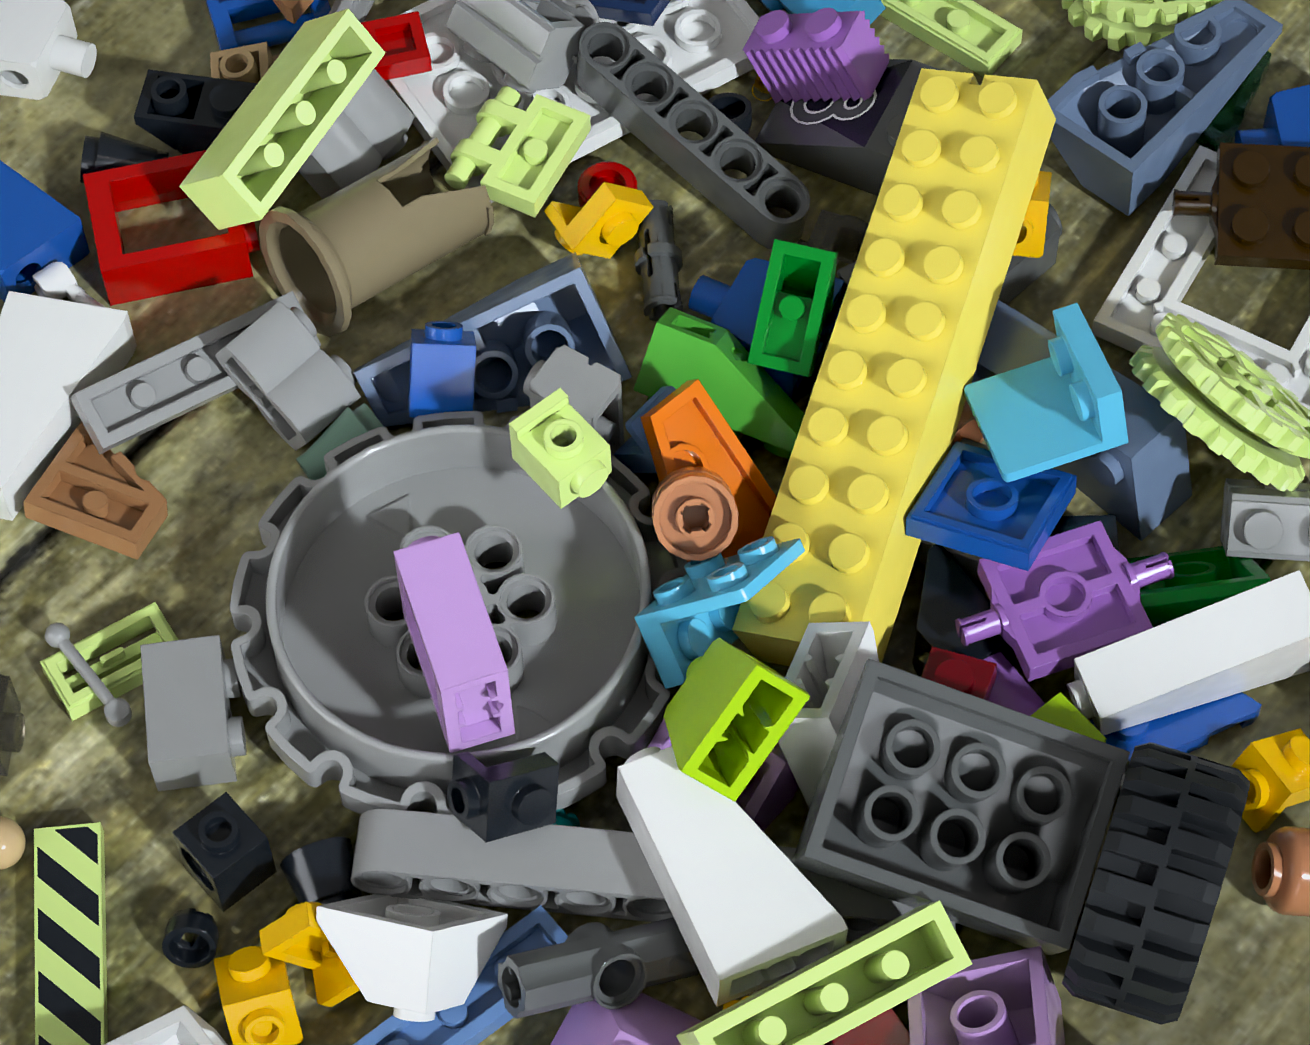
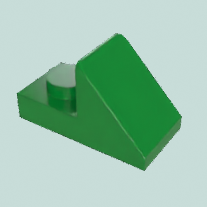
(793, 307)

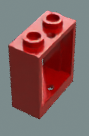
(167, 267)

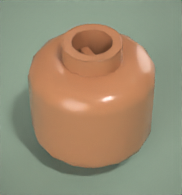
(1283, 871)

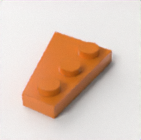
(693, 433)

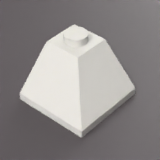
(412, 950)

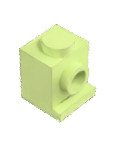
(560, 449)

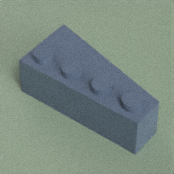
(1133, 481)

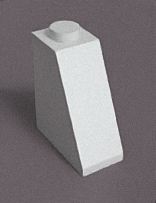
(829, 670)

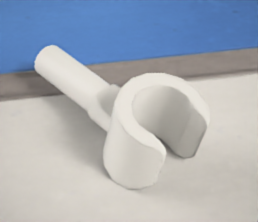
(58, 282)

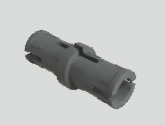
(659, 261)

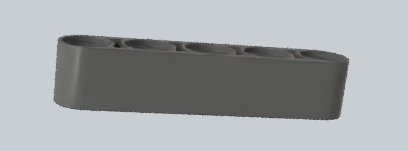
(683, 110)

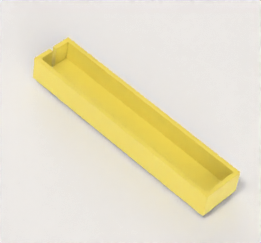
(901, 356)

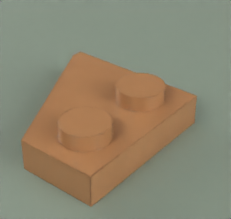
(97, 498)

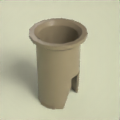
(369, 237)

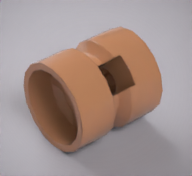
(694, 513)

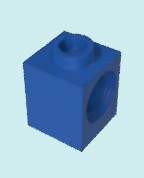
(441, 369)

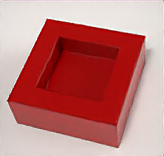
(403, 44)

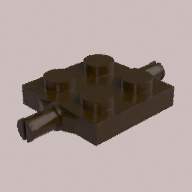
(1256, 206)

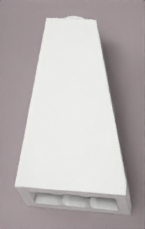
(45, 358)
(1197, 657)
(724, 880)

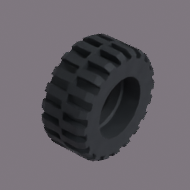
(1157, 883)

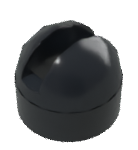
(734, 107)
(204, 942)

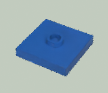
(983, 515)

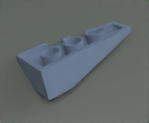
(1143, 113)
(511, 335)

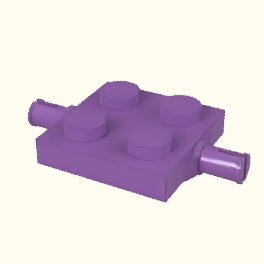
(1068, 602)

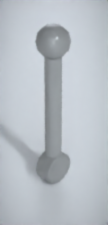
(116, 709)

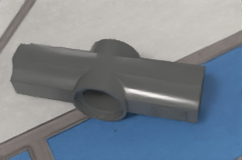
(596, 967)

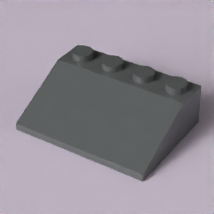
(962, 808)

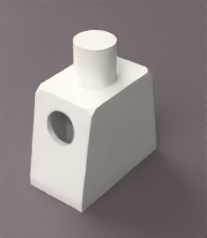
(37, 45)

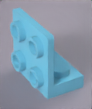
(1052, 406)
(705, 603)

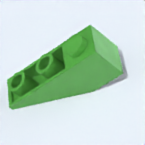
(743, 392)

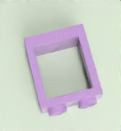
(454, 641)

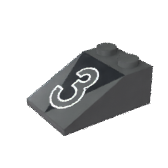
(847, 137)

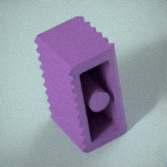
(816, 55)

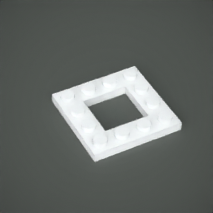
(1164, 272)

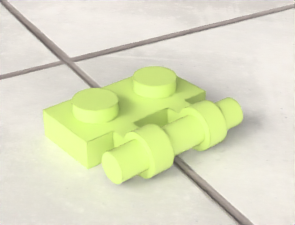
(531, 159)

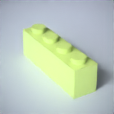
(282, 120)
(843, 986)

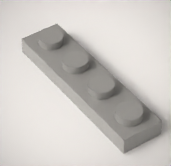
(163, 384)

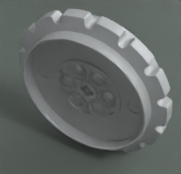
(348, 678)

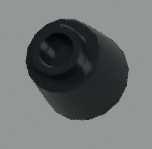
(321, 871)

